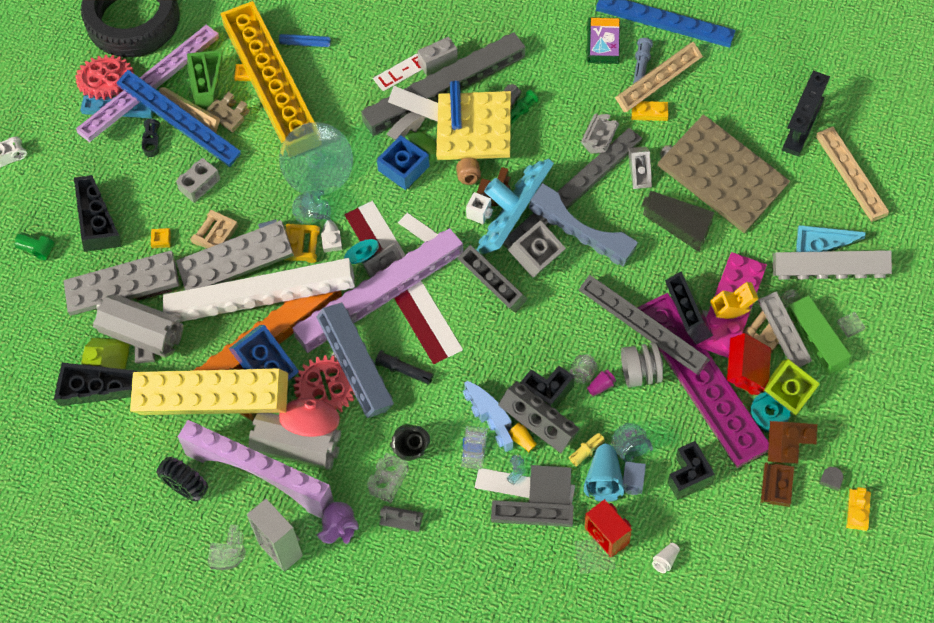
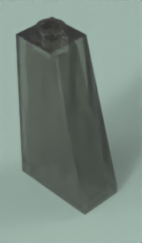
(679, 218)

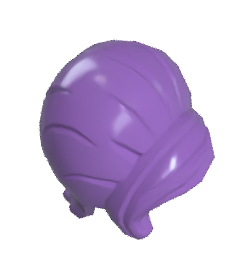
(338, 522)

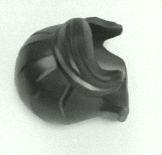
(410, 442)

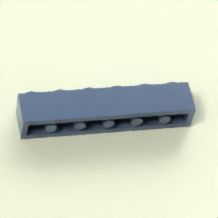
(354, 360)

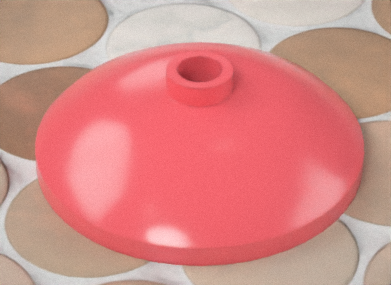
(309, 417)

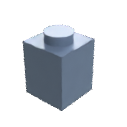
(633, 478)

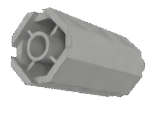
(138, 325)
(274, 440)

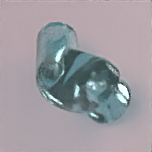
(518, 469)

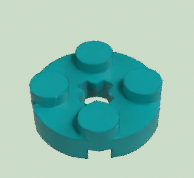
(759, 415)

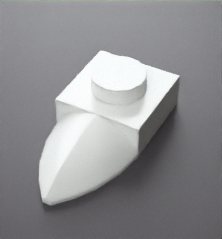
(331, 237)

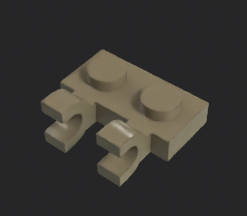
(228, 117)

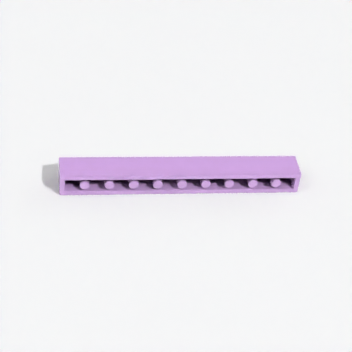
(385, 285)

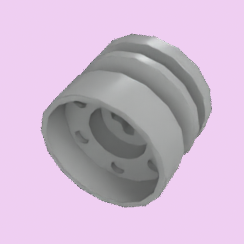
(639, 365)

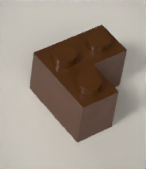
(785, 440)

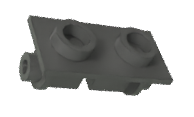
(401, 518)

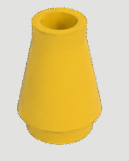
(522, 437)

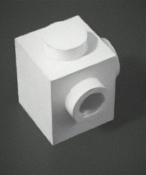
(479, 208)

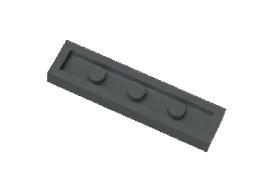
(532, 513)

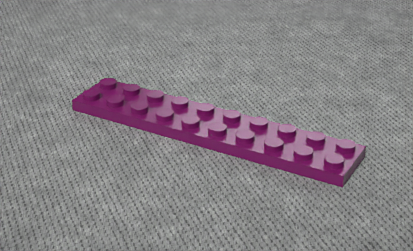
(711, 391)

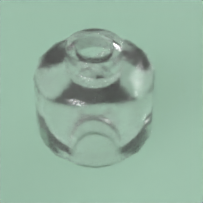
(583, 368)

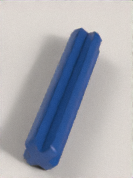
(304, 40)
(455, 99)

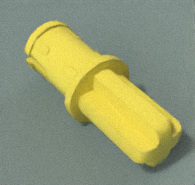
(586, 449)

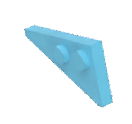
(824, 239)

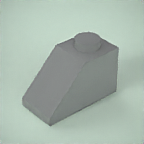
(640, 167)

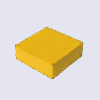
(240, 73)
(161, 238)

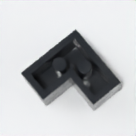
(552, 389)
(694, 471)

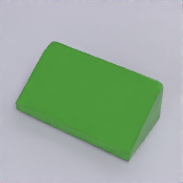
(423, 143)

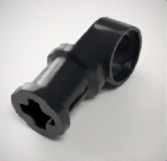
(148, 140)

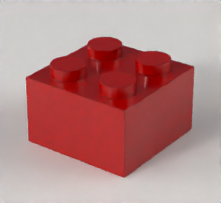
(608, 527)

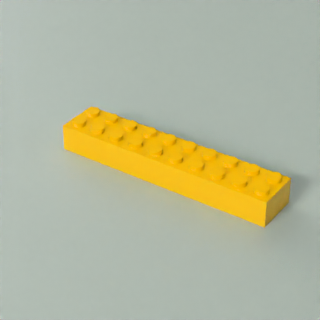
(266, 69)

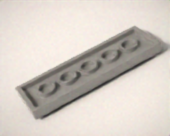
(235, 257)
(126, 280)

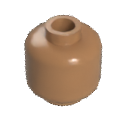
(468, 171)

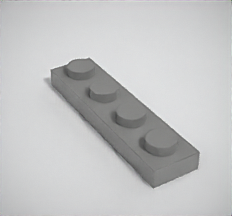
(784, 329)

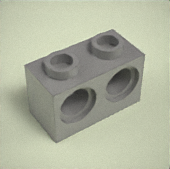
(200, 181)

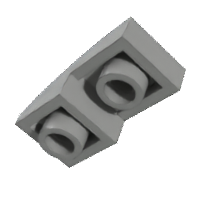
(411, 121)

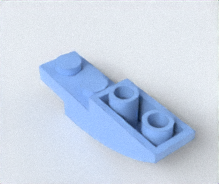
(488, 410)

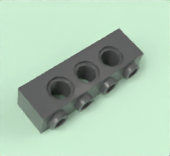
(492, 278)
(538, 416)

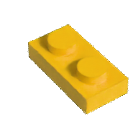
(650, 111)

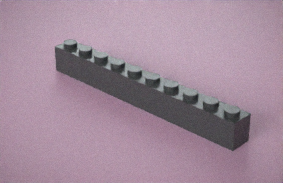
(465, 70)

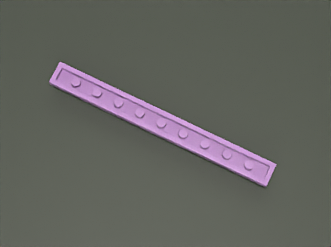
(154, 77)

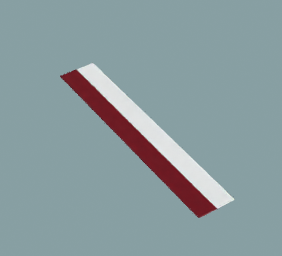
(414, 302)

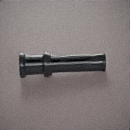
(395, 364)

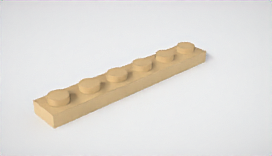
(658, 77)
(852, 174)

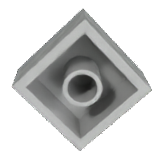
(536, 249)

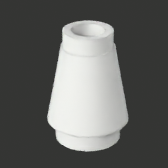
(664, 559)

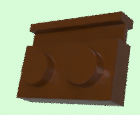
(777, 484)

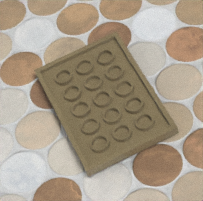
(723, 173)

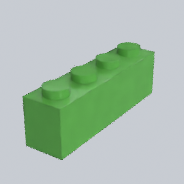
(819, 335)

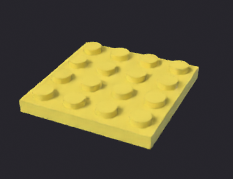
(483, 130)

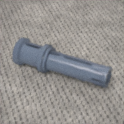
(642, 56)

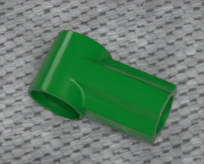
(39, 247)

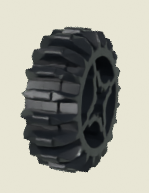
(182, 479)

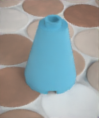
(604, 476)

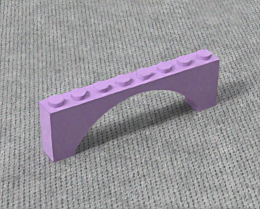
(210, 446)

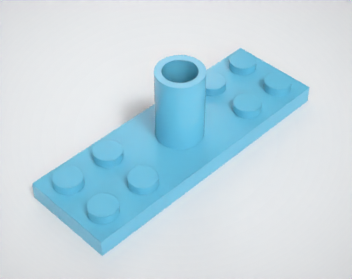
(512, 204)

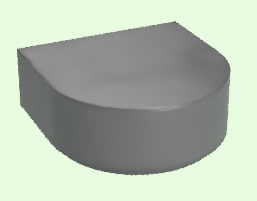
(832, 478)

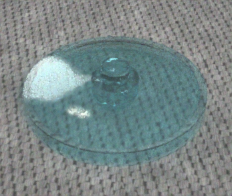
(316, 158)

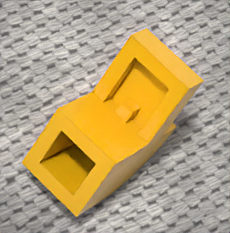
(736, 303)

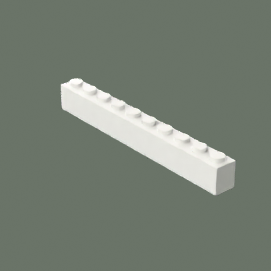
(260, 290)

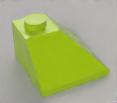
(106, 353)

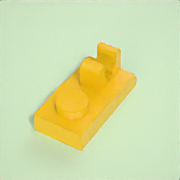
(858, 509)

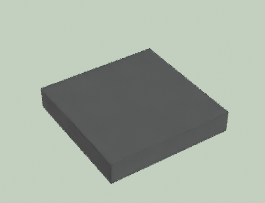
(550, 485)

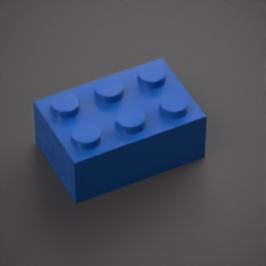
(262, 351)

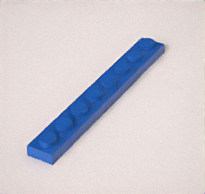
(667, 21)
(178, 118)

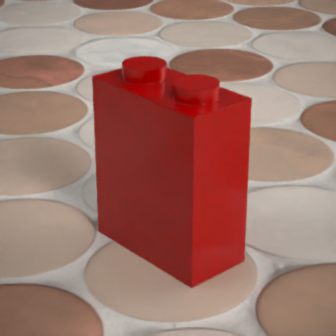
(748, 363)

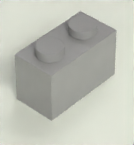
(437, 56)

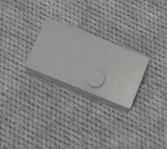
(275, 534)

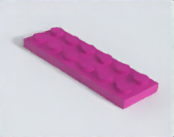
(736, 273)

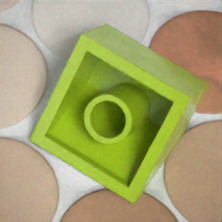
(791, 386)

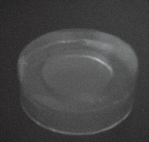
(789, 297)

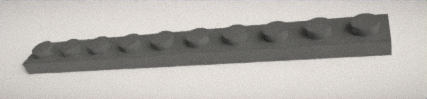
(583, 180)

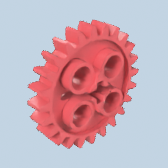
(100, 76)
(308, 389)

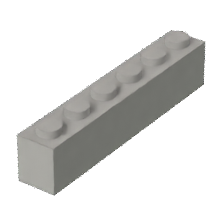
(832, 263)

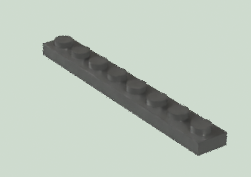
(644, 325)

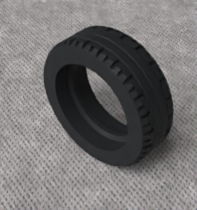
(130, 41)

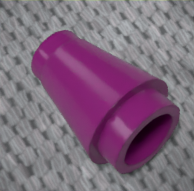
(601, 383)

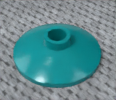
(362, 251)

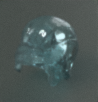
(310, 208)
(630, 441)

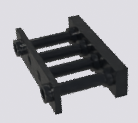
(805, 113)

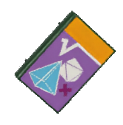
(603, 40)

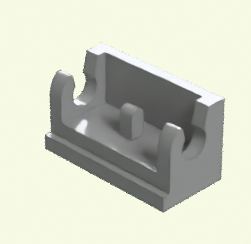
(599, 133)

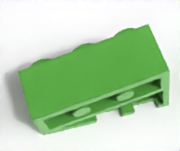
(204, 76)

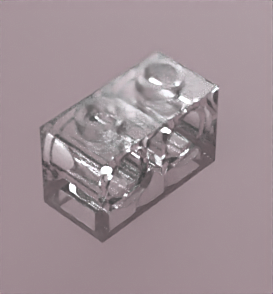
(474, 447)
(391, 478)

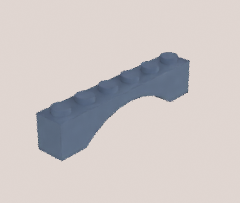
(613, 245)

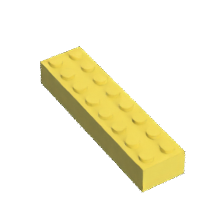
(209, 392)

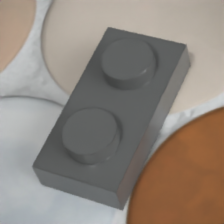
(381, 260)

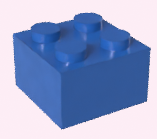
(403, 162)

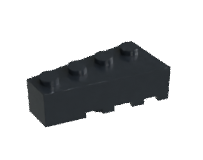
(94, 219)
(91, 384)

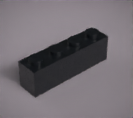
(688, 308)

